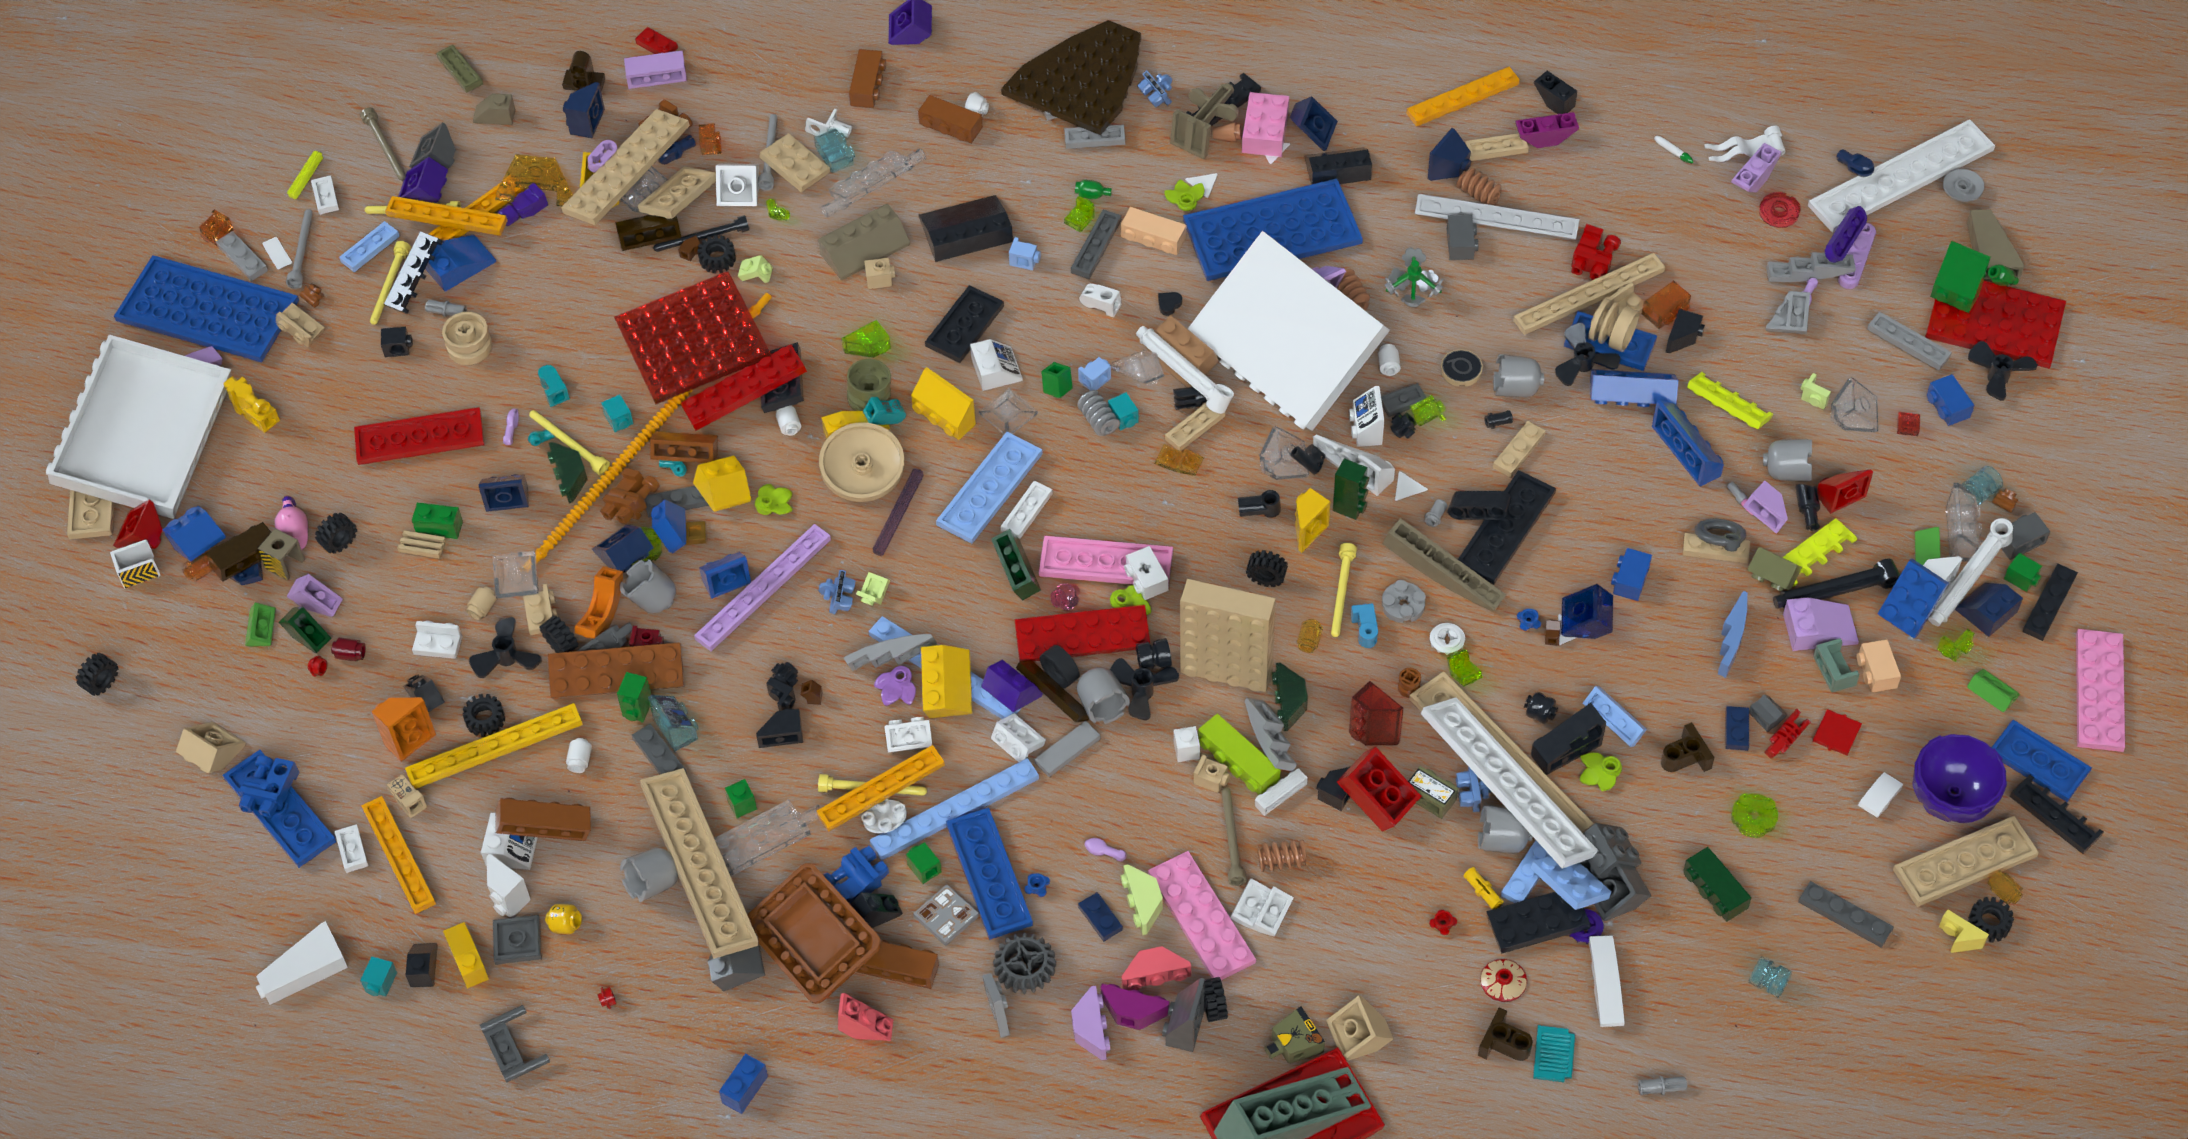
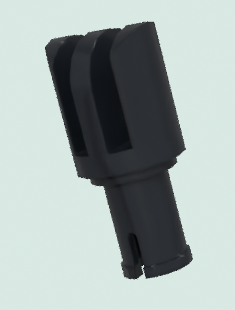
(1187, 398)
(1808, 505)

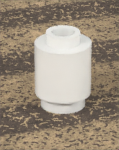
(1389, 360)
(788, 420)
(578, 755)

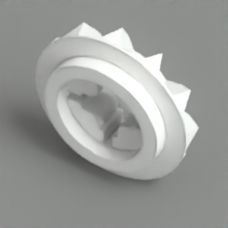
(1455, 634)

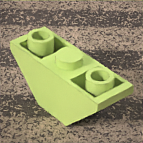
(1143, 896)

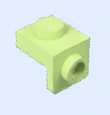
(755, 267)
(1814, 394)
(873, 589)

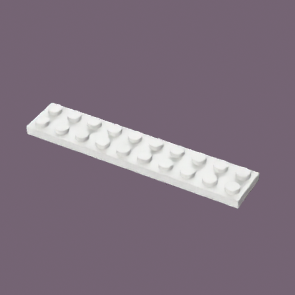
(1903, 174)
(1509, 782)

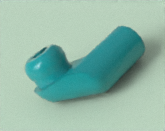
(539, 437)
(677, 467)

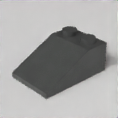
(1186, 1017)

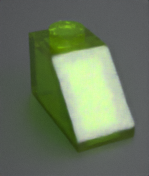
(867, 341)

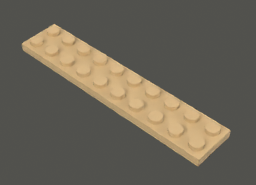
(1444, 688)
(699, 863)

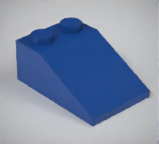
(458, 260)

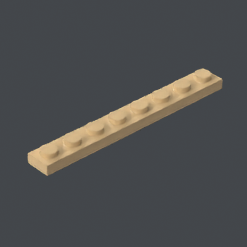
(1588, 294)

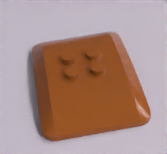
(813, 933)

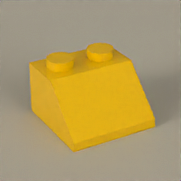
(722, 483)
(1311, 517)

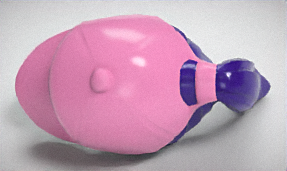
(292, 521)

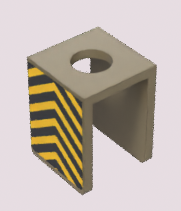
(274, 558)

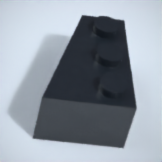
(1569, 740)

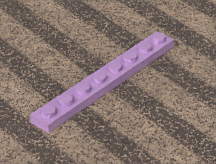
(762, 587)

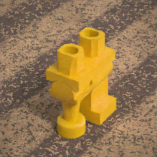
(244, 401)

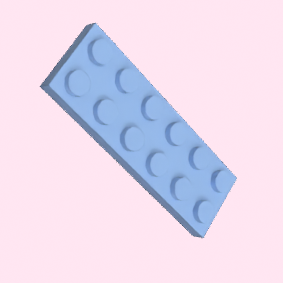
(989, 487)

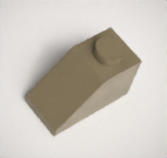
(495, 110)

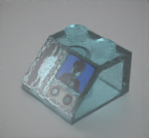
(673, 721)

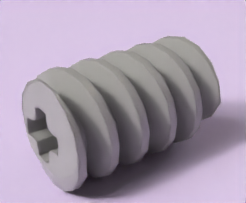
(1098, 413)

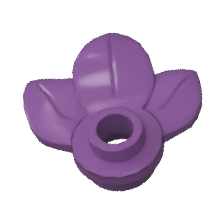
(896, 688)

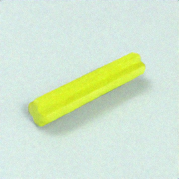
(305, 174)

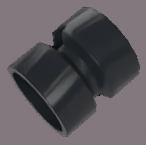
(1155, 654)

